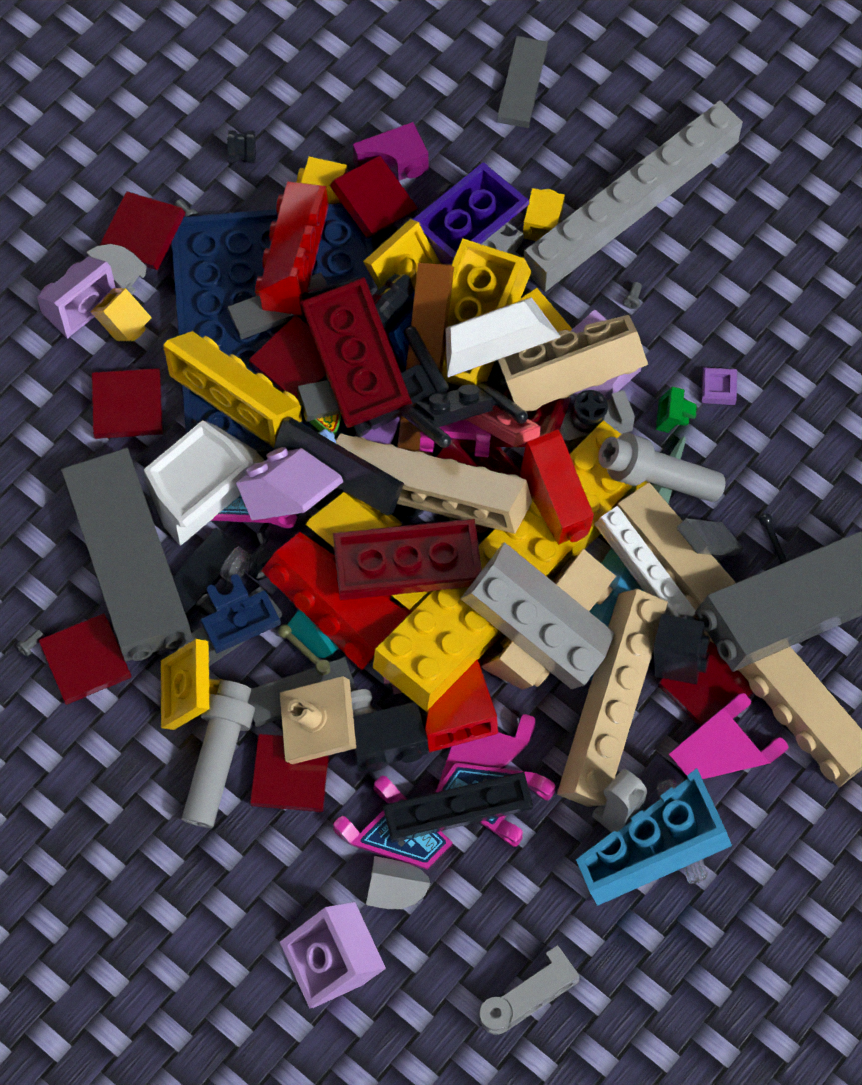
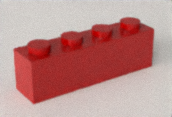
(293, 247)
(310, 581)

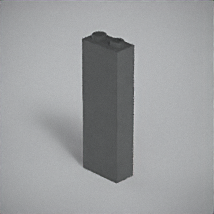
(127, 555)
(785, 603)

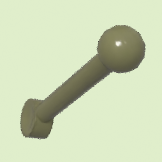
(322, 666)

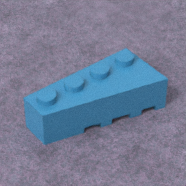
(656, 842)

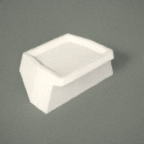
(496, 335)
(197, 478)

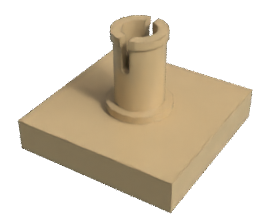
(317, 720)

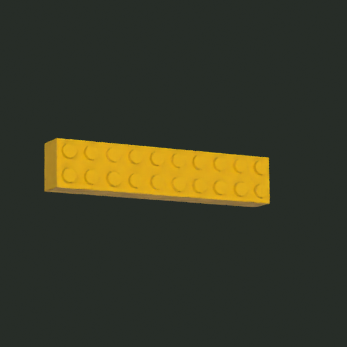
(449, 635)

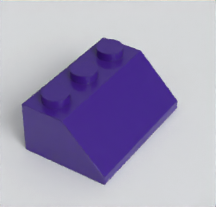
(470, 211)

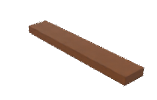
(431, 320)

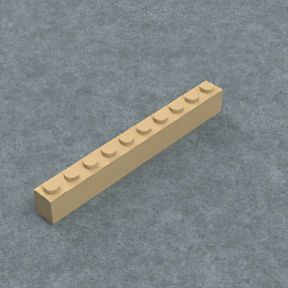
(780, 679)

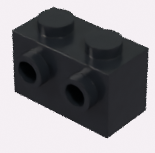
(681, 649)
(389, 737)

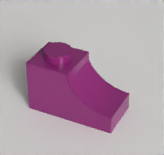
(399, 148)

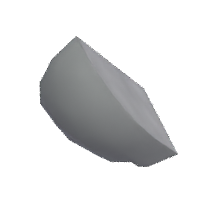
(123, 263)
(396, 884)

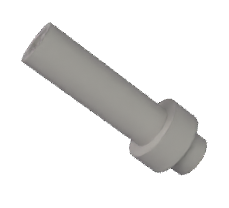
(634, 460)
(226, 717)

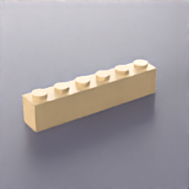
(448, 486)
(612, 699)

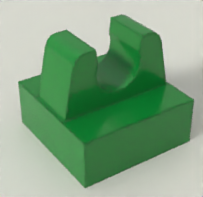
(674, 410)

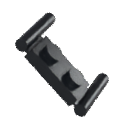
(419, 380)
(457, 406)

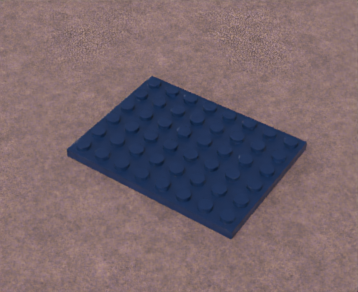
(219, 266)

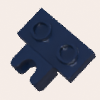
(237, 616)

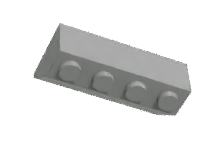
(539, 617)

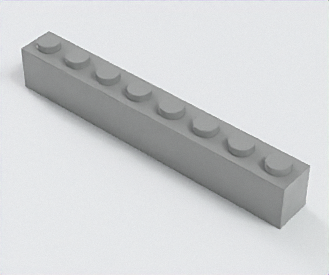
(632, 195)

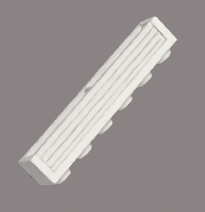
(642, 562)

